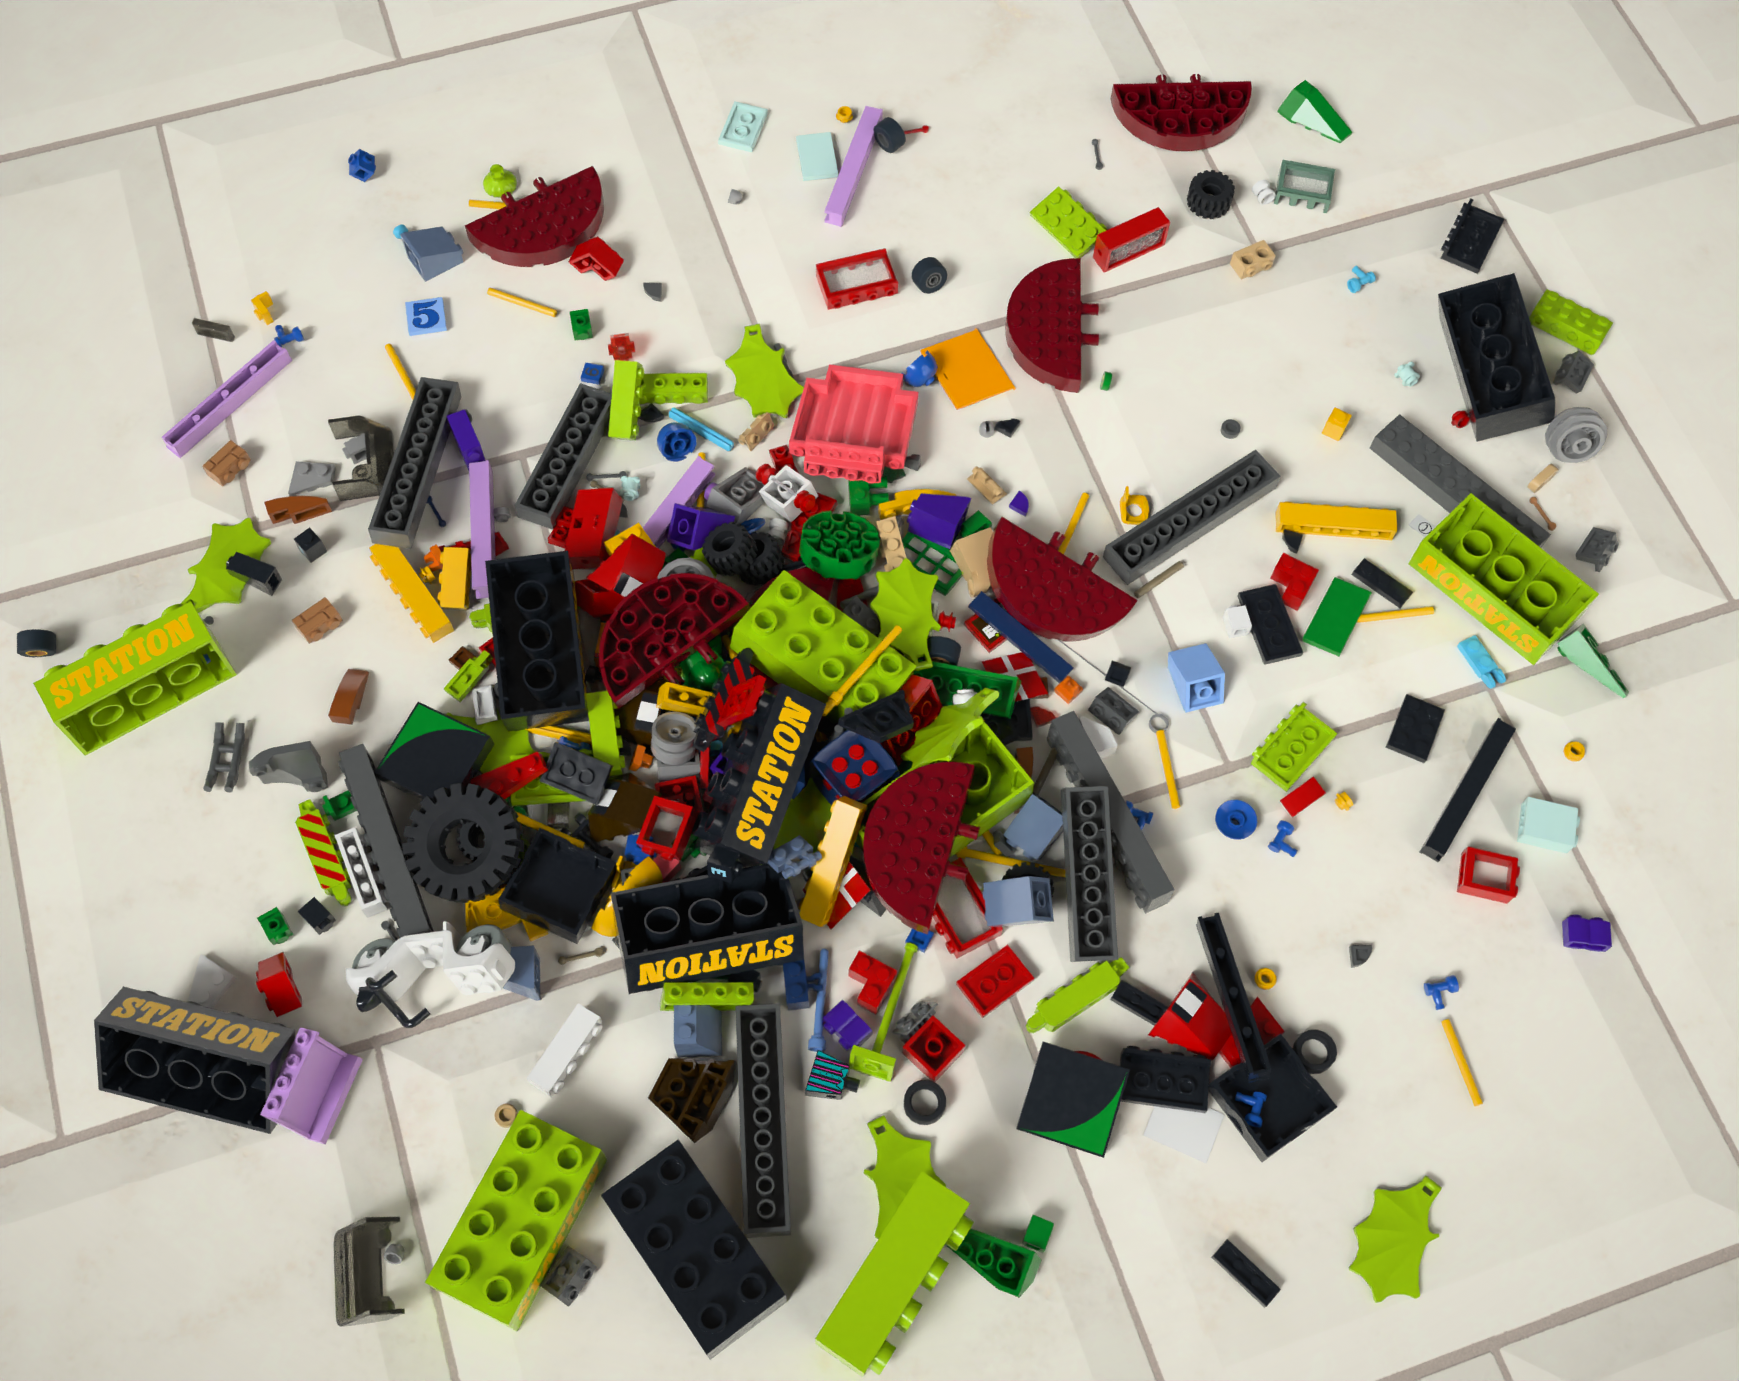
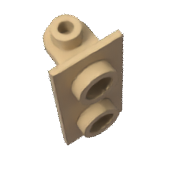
(760, 428)
(986, 485)

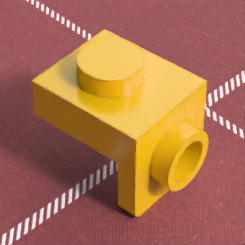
(261, 303)

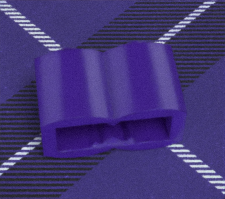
(1586, 934)
(847, 1026)

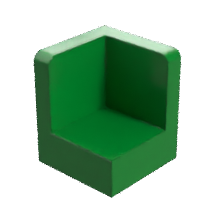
(1037, 1233)

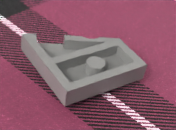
(310, 477)

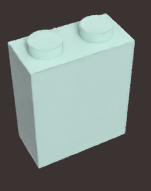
(1548, 825)

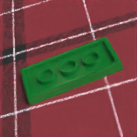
(1336, 616)

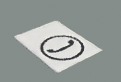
(1421, 525)

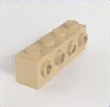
(892, 543)

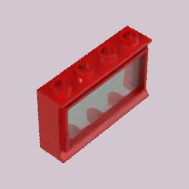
(856, 279)
(961, 915)

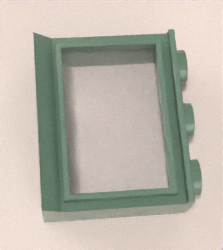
(1305, 183)

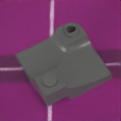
(291, 764)

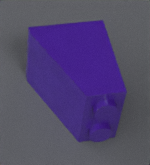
(938, 517)
(692, 524)

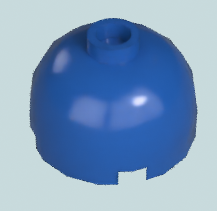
(921, 371)
(676, 441)

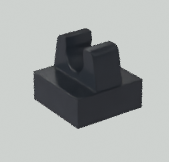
(1117, 673)

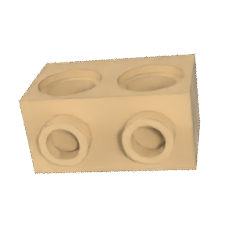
(1252, 259)

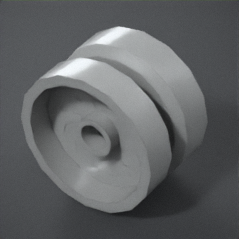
(673, 738)

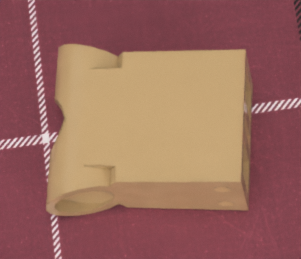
(971, 558)

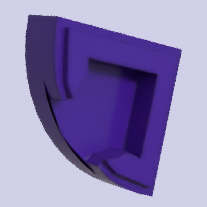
(1020, 504)

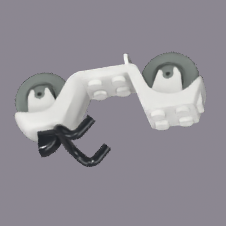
(389, 967)

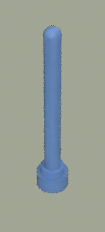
(817, 1040)

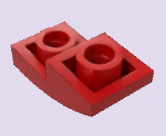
(781, 457)
(560, 532)
(1302, 796)

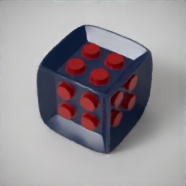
(852, 768)

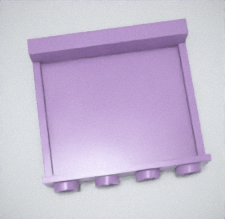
(311, 1087)

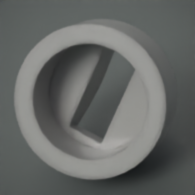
(734, 197)
(982, 430)
(394, 1254)

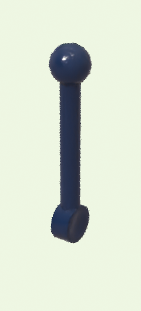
(442, 523)

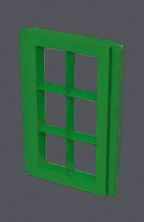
(941, 587)

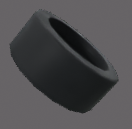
(1326, 1040)
(926, 1085)

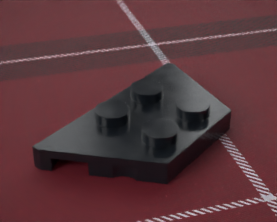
(881, 718)

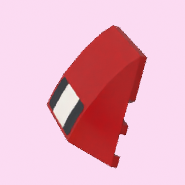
(629, 566)
(1194, 1021)

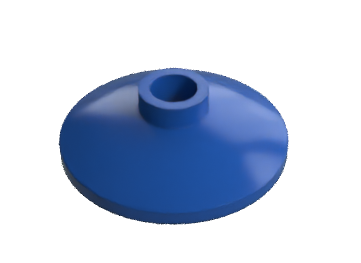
(753, 524)
(1238, 811)

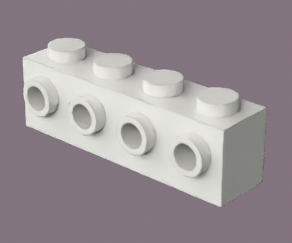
(361, 872)
(565, 1050)

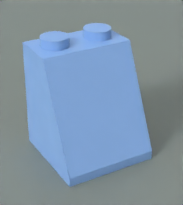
(1197, 677)

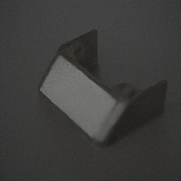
(379, 441)
(359, 1272)

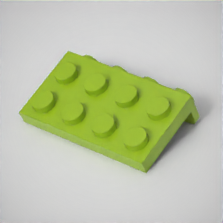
(1068, 222)
(1570, 322)
(1292, 747)
(539, 792)
(717, 995)

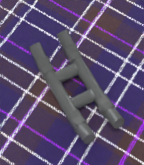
(834, 731)
(219, 748)

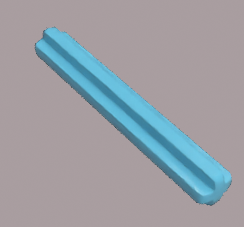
(701, 429)

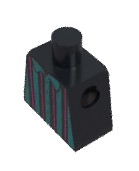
(830, 1078)

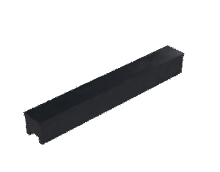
(1467, 790)
(1234, 998)

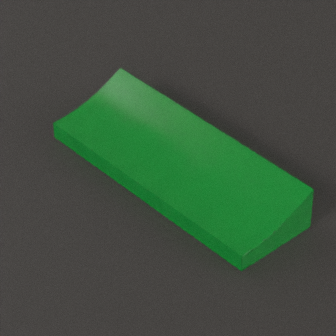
(951, 678)

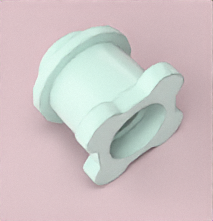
(1407, 374)
(630, 488)

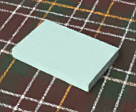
(743, 126)
(816, 156)

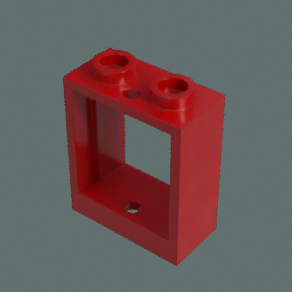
(689, 816)
(1466, 870)

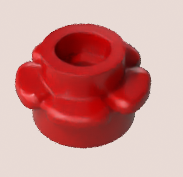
(1460, 419)

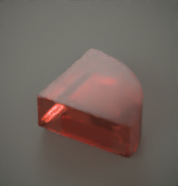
(1041, 716)

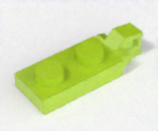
(468, 676)

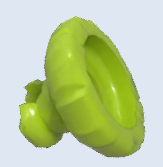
(499, 181)

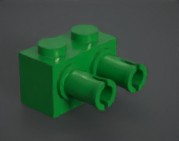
(861, 499)

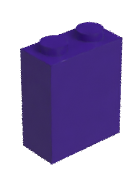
(465, 437)

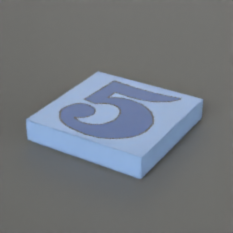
(426, 316)

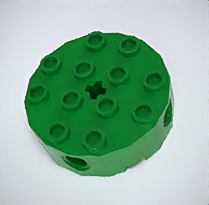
(839, 545)

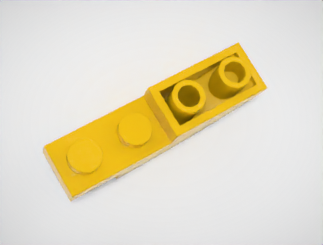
(903, 501)

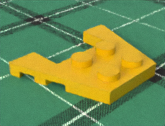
(489, 912)

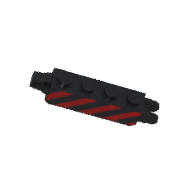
(734, 673)

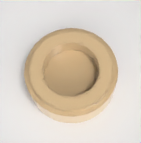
(505, 1115)

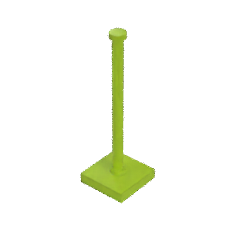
(872, 1061)

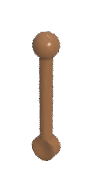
(1551, 525)

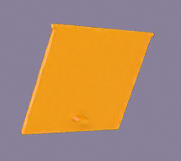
(968, 369)

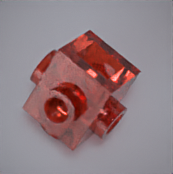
(621, 340)

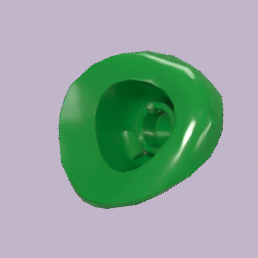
(699, 673)

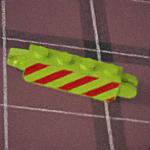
(323, 852)

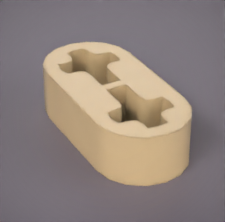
(1542, 478)

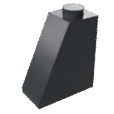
(254, 572)

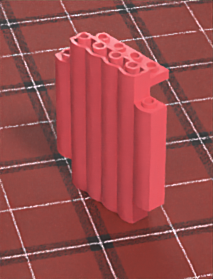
(854, 424)

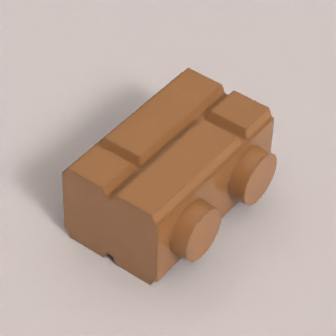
(226, 463)
(317, 620)

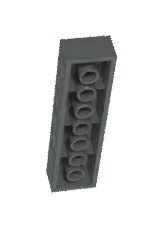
(565, 457)
(1089, 874)

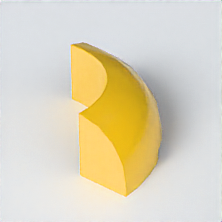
(644, 874)

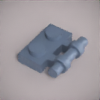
(786, 857)

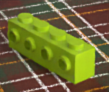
(674, 388)
(625, 400)
(604, 730)

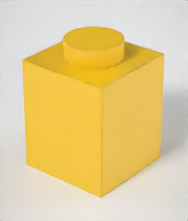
(1336, 424)

